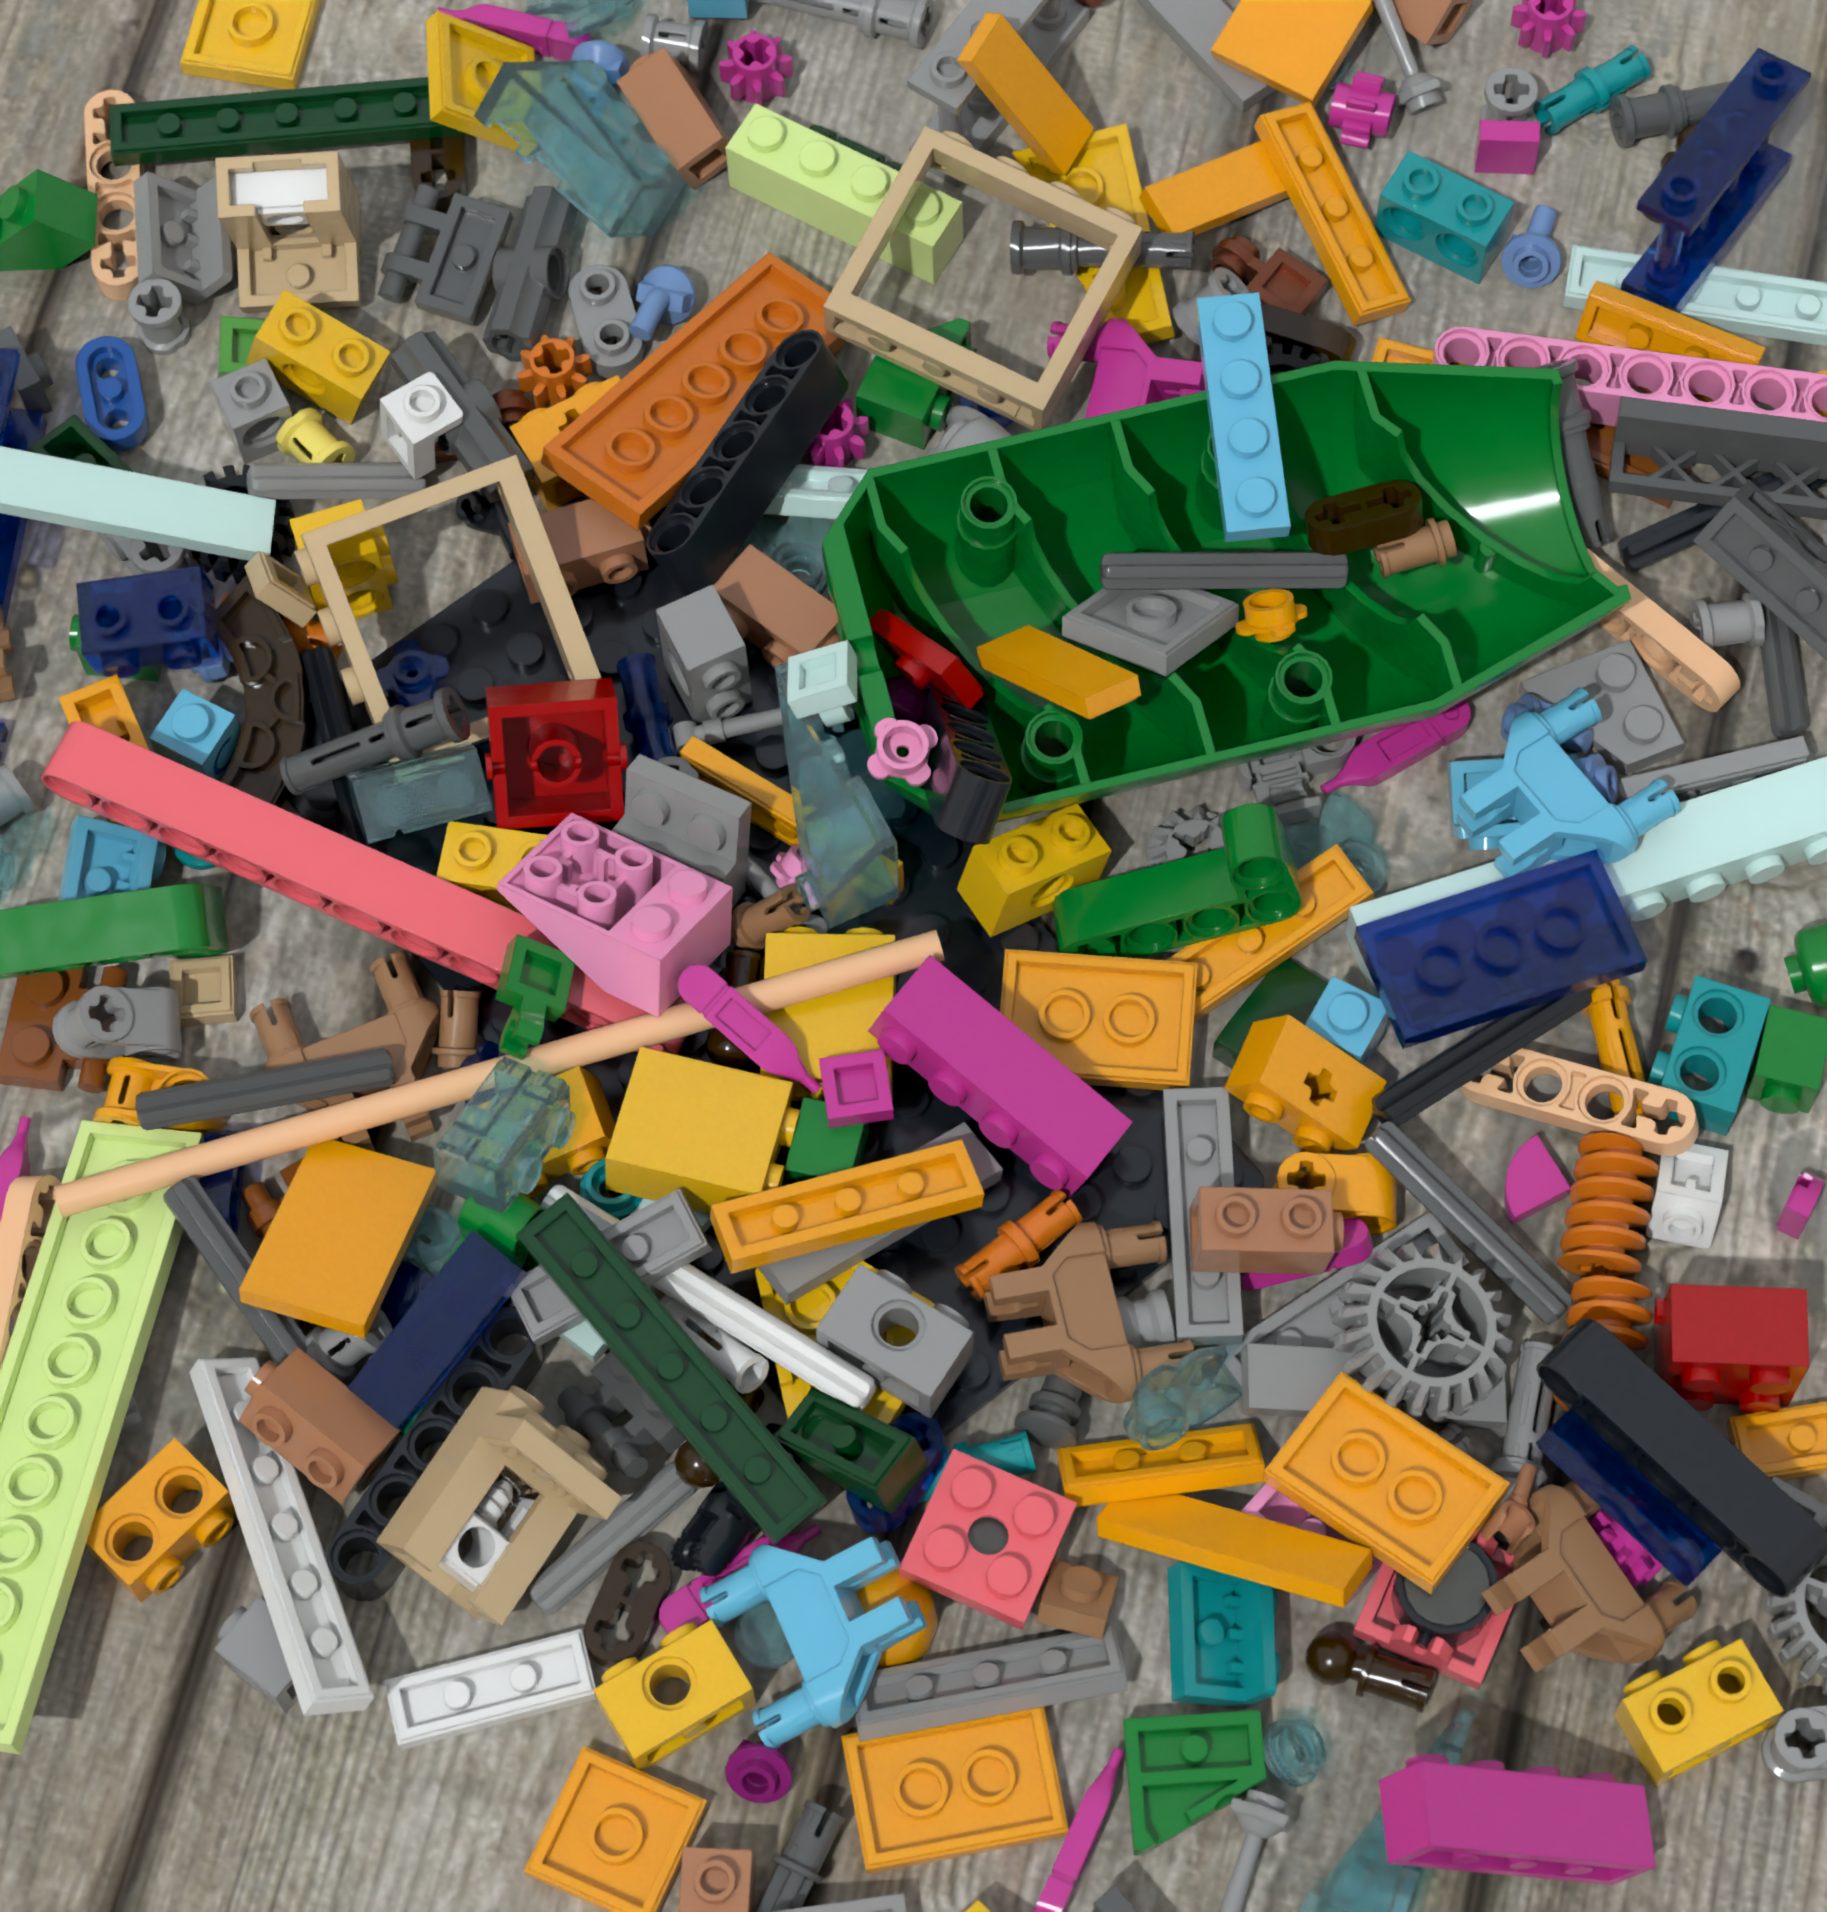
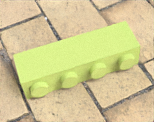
(839, 191)

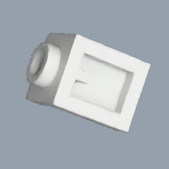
(414, 420)
(1688, 1196)

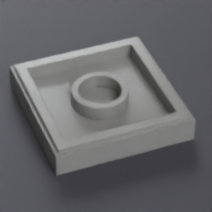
(1151, 626)

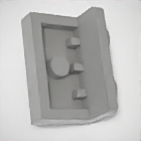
(181, 236)

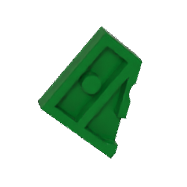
(1188, 1770)

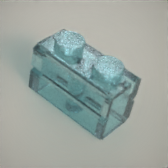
(419, 792)
(504, 1135)

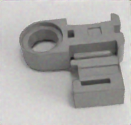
(1282, 780)

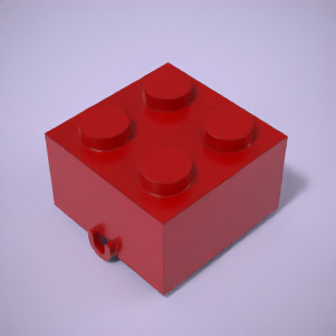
(554, 753)
(1732, 1345)

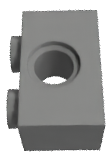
(705, 655)
(915, 1372)

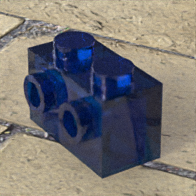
(148, 621)

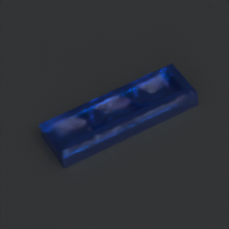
(437, 1330)
(1628, 1498)

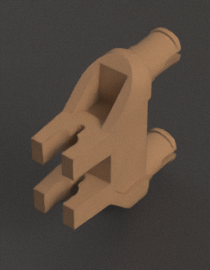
(406, 1031)
(1080, 1313)
(1583, 1588)

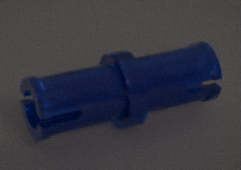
(646, 712)

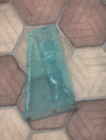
(586, 138)

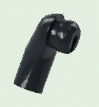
(485, 517)

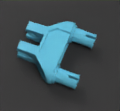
(1553, 798)
(824, 1627)

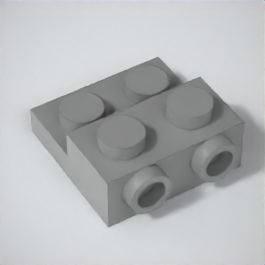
(687, 821)

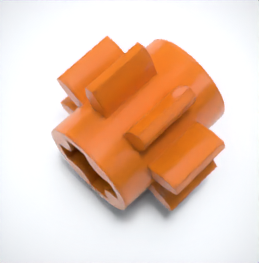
(553, 371)

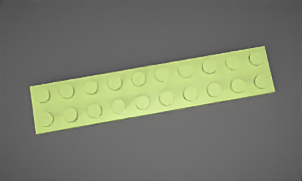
(69, 1395)

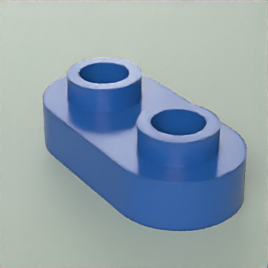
(114, 397)

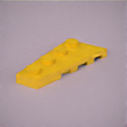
(1109, 177)

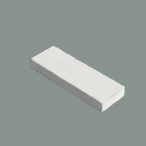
(490, 1689)

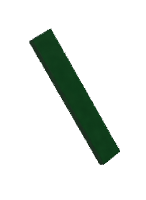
(272, 121)
(671, 1369)

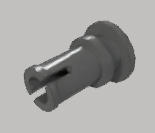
(1052, 1414)

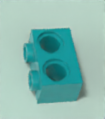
(1443, 217)
(1718, 1058)

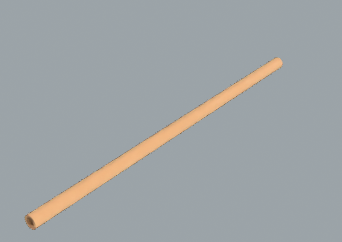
(462, 1083)

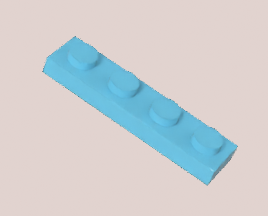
(1242, 417)

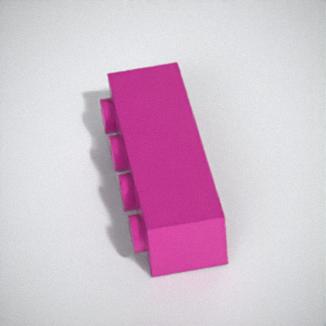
(999, 1077)
(1515, 1821)

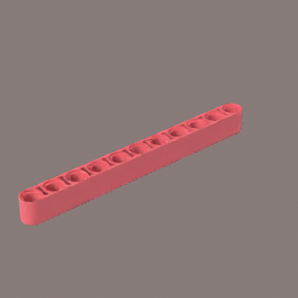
(308, 864)

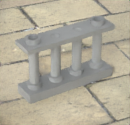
(963, 108)

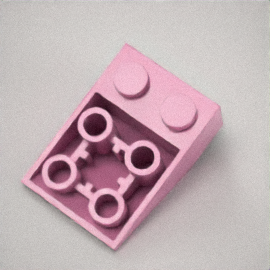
(621, 910)

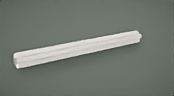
(750, 1323)

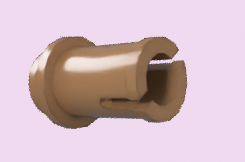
(1428, 545)
(769, 915)
(457, 1027)

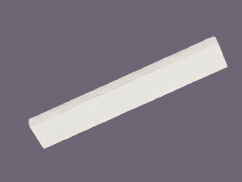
(282, 1547)

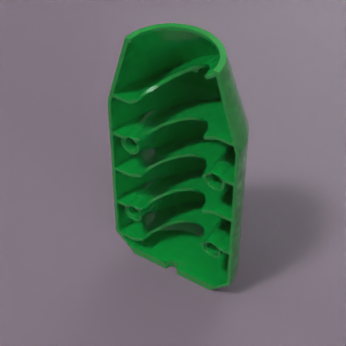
(1019, 529)

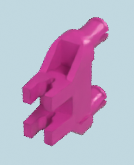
(1129, 371)

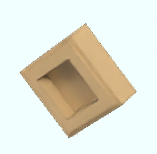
(280, 588)
(205, 989)

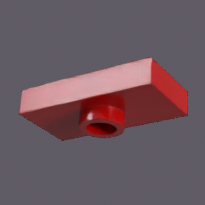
(924, 660)

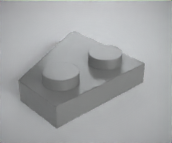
(1634, 720)

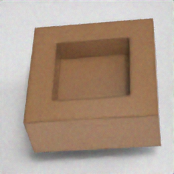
(1077, 1599)

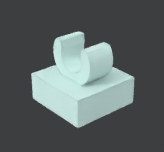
(823, 683)

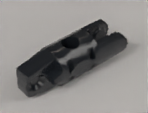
(716, 1530)

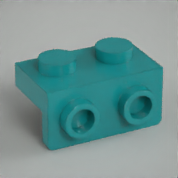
(1221, 1638)

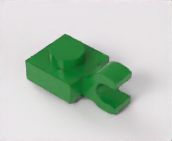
(537, 986)

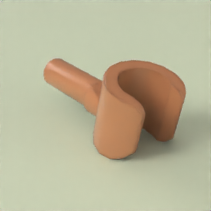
(1513, 1516)

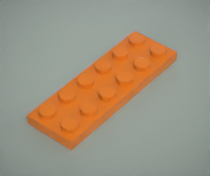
(662, 416)

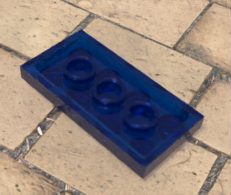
(1499, 949)

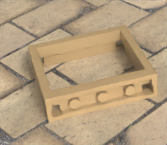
(944, 360)
(536, 550)

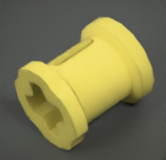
(310, 441)

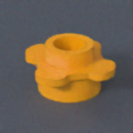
(1270, 615)

